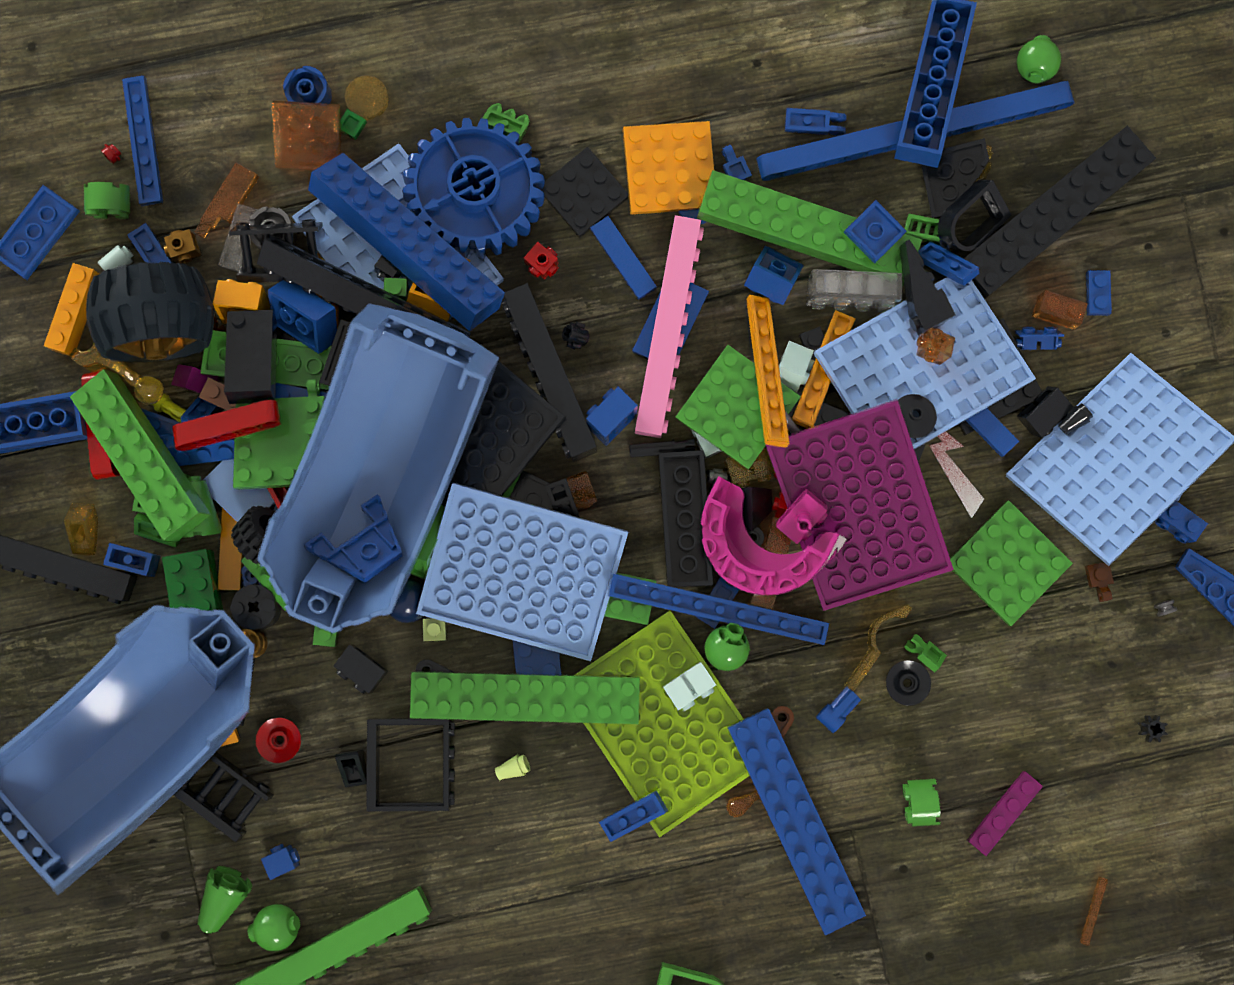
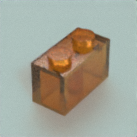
(1059, 309)

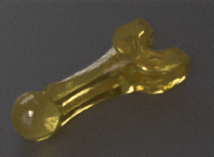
(146, 389)

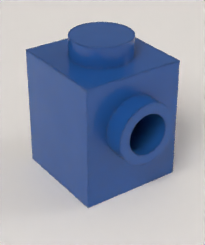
(280, 860)

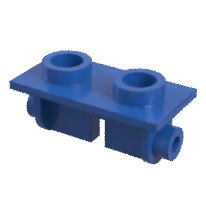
(1047, 337)

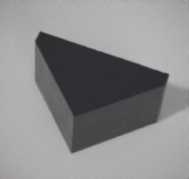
(352, 767)

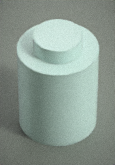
(116, 257)

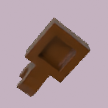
(1100, 576)

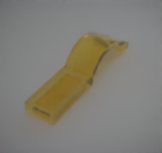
(873, 653)

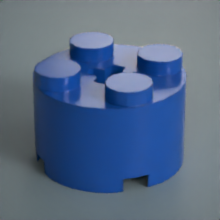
(307, 80)

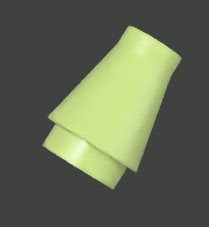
(514, 767)

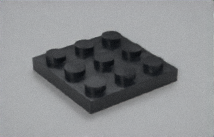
(584, 192)

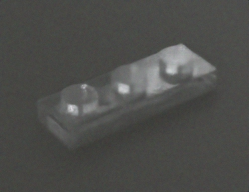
(232, 253)

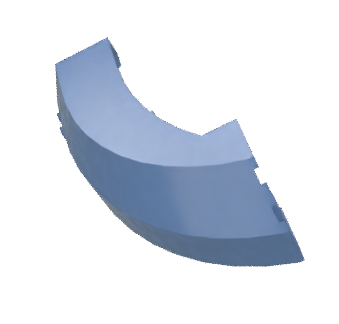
(385, 429)
(123, 739)

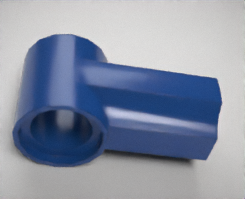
(834, 714)

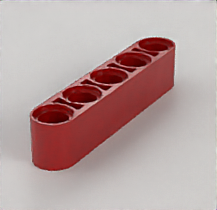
(226, 425)
(100, 463)

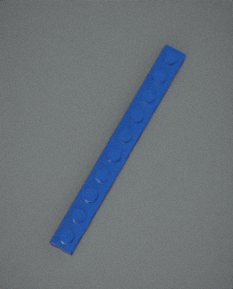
(717, 609)

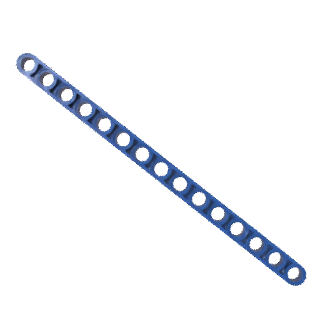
(886, 137)

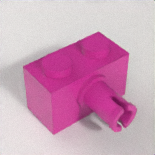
(802, 516)

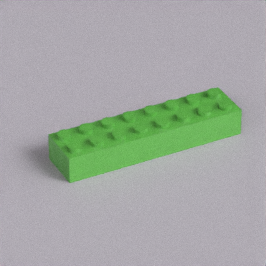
(140, 456)

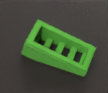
(926, 220)

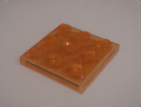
(305, 134)

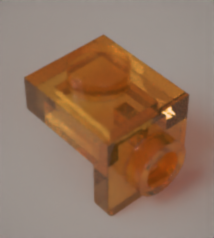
(581, 490)

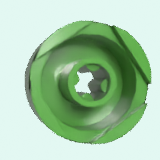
(106, 199)
(922, 802)

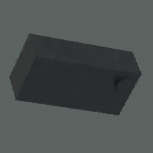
(250, 356)

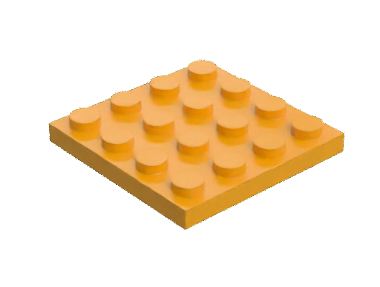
(667, 166)

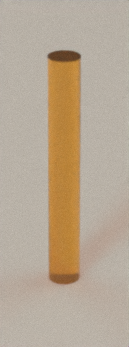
(1093, 911)

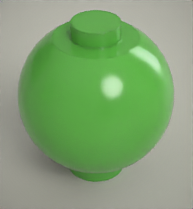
(1039, 60)
(727, 647)
(274, 927)

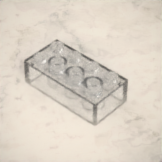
(854, 290)

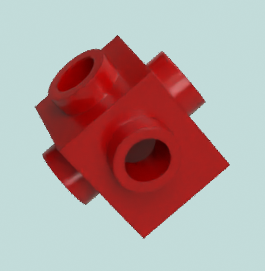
(541, 254)

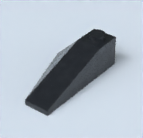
(925, 303)

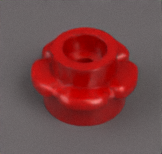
(111, 153)

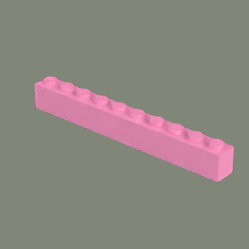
(667, 327)

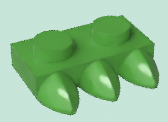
(494, 116)

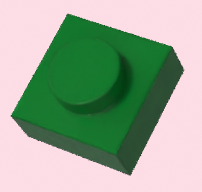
(352, 124)

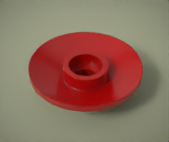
(267, 740)

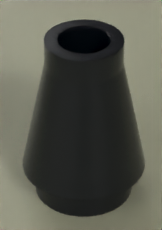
(1075, 419)

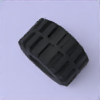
(251, 530)

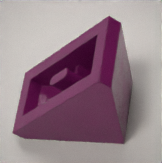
(190, 378)

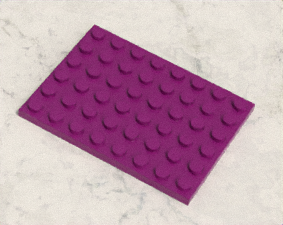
(873, 499)

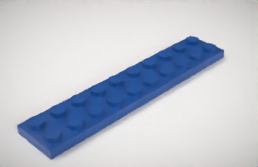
(796, 821)

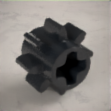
(575, 335)
(1159, 728)

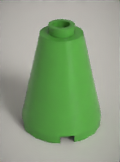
(212, 524)
(221, 897)

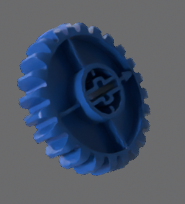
(503, 182)

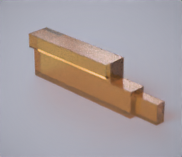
(232, 192)

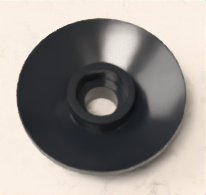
(921, 425)
(919, 686)

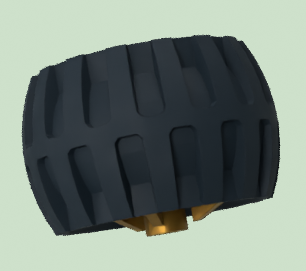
(150, 312)

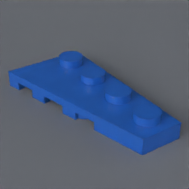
(1210, 581)

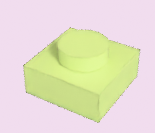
(434, 630)

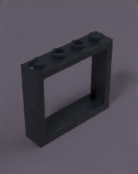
(373, 759)

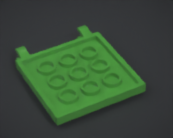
(274, 454)

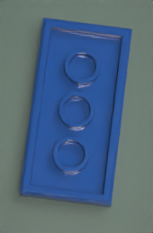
(36, 231)
(644, 341)

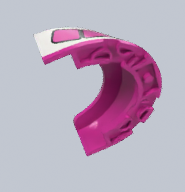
(745, 562)

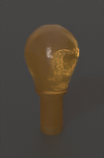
(739, 805)

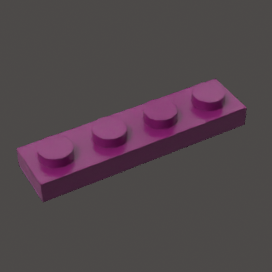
(1004, 813)

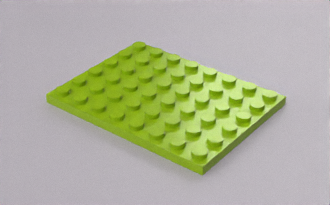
(670, 750)

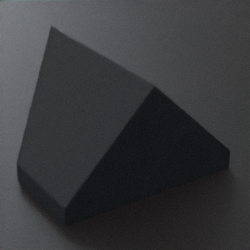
(756, 506)

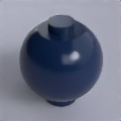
(408, 602)

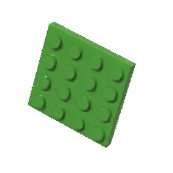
(728, 410)
(1009, 563)

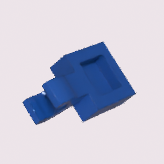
(735, 166)

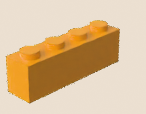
(71, 311)

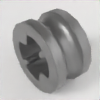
(1165, 607)

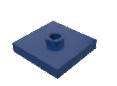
(875, 231)

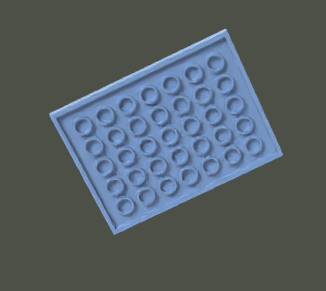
(521, 572)

